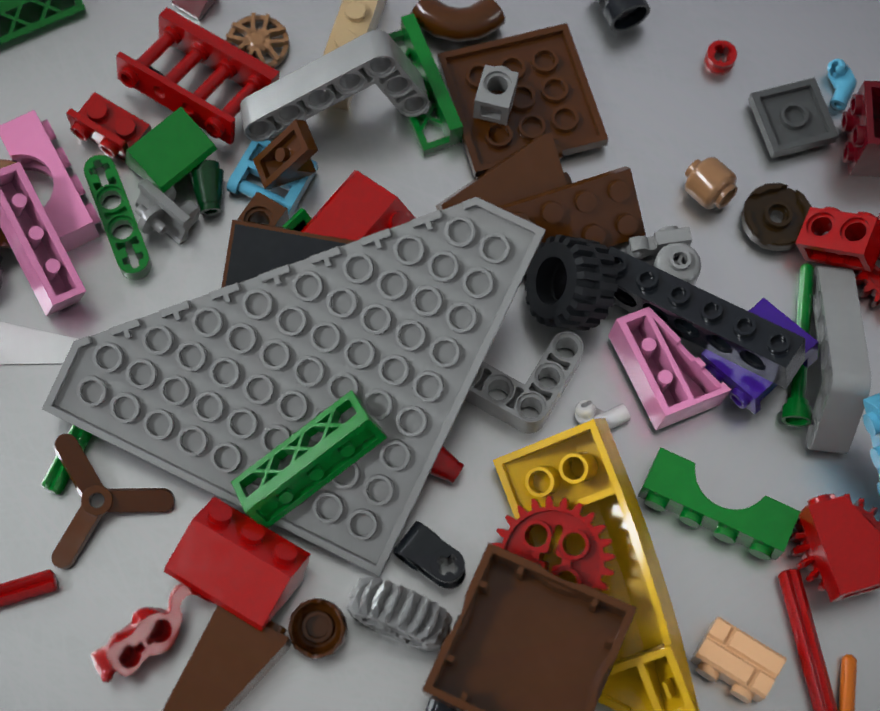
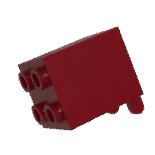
(863, 131)

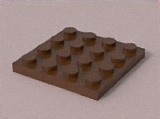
(548, 98)

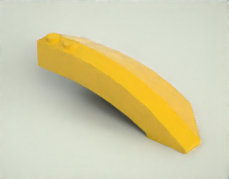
(588, 470)

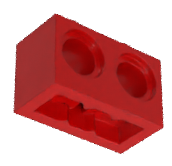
(839, 244)

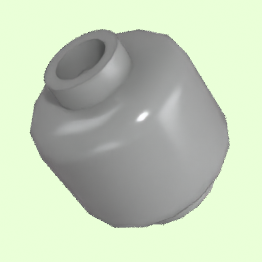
(679, 261)

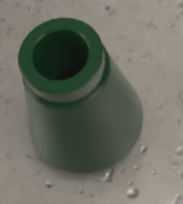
(208, 186)

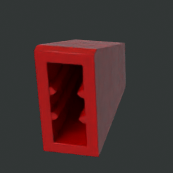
(843, 546)

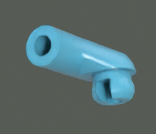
(843, 82)

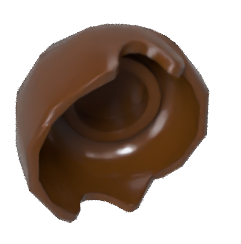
(317, 628)

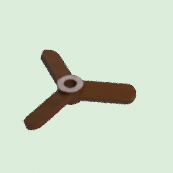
(88, 485)

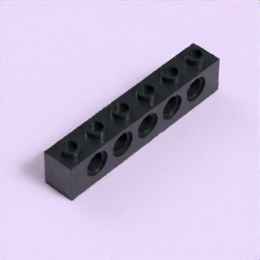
(709, 320)

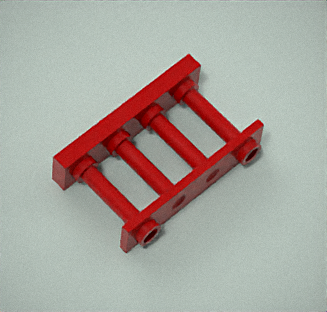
(202, 48)

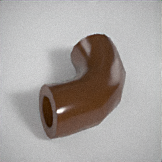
(459, 23)

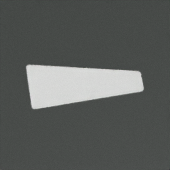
(32, 346)

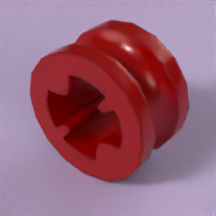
(721, 47)

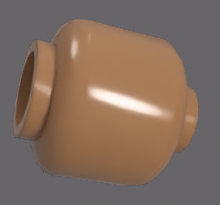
(710, 183)

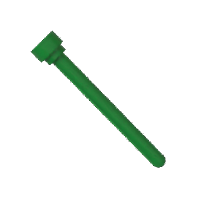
(797, 409)

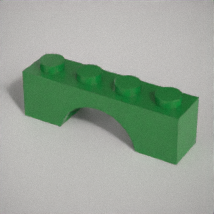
(761, 527)

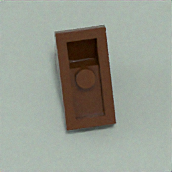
(287, 156)

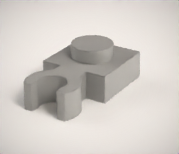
(650, 246)

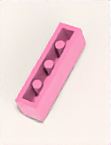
(36, 243)

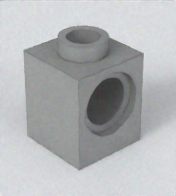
(492, 106)

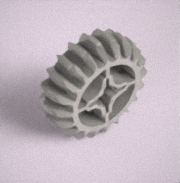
(399, 613)

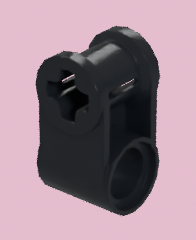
(426, 553)

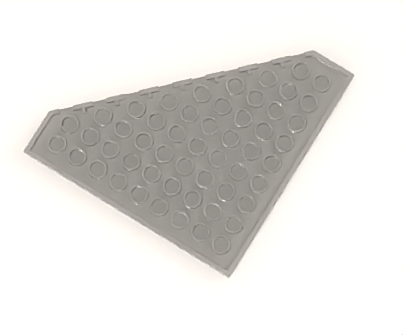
(256, 361)

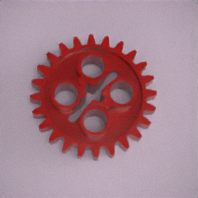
(586, 567)

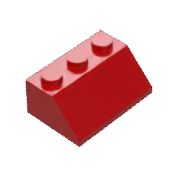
(358, 210)
(238, 563)

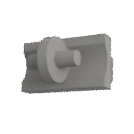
(162, 214)

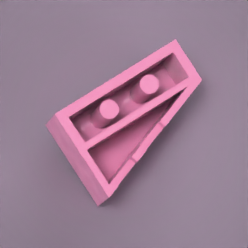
(662, 370)

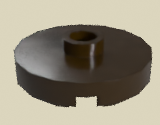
(777, 201)

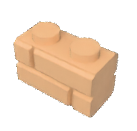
(737, 661)

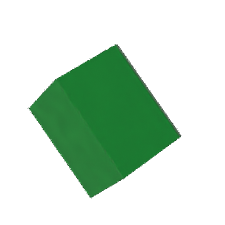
(169, 150)

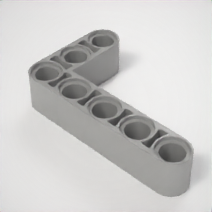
(333, 78)
(842, 361)
(531, 393)

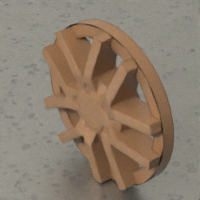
(259, 41)

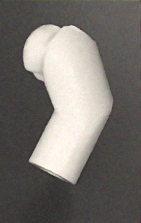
(587, 411)

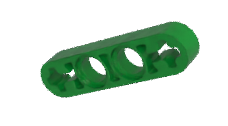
(115, 217)

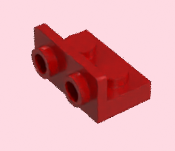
(107, 126)

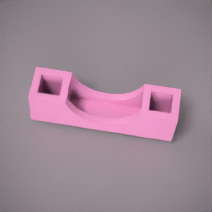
(31, 144)

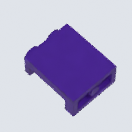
(745, 386)

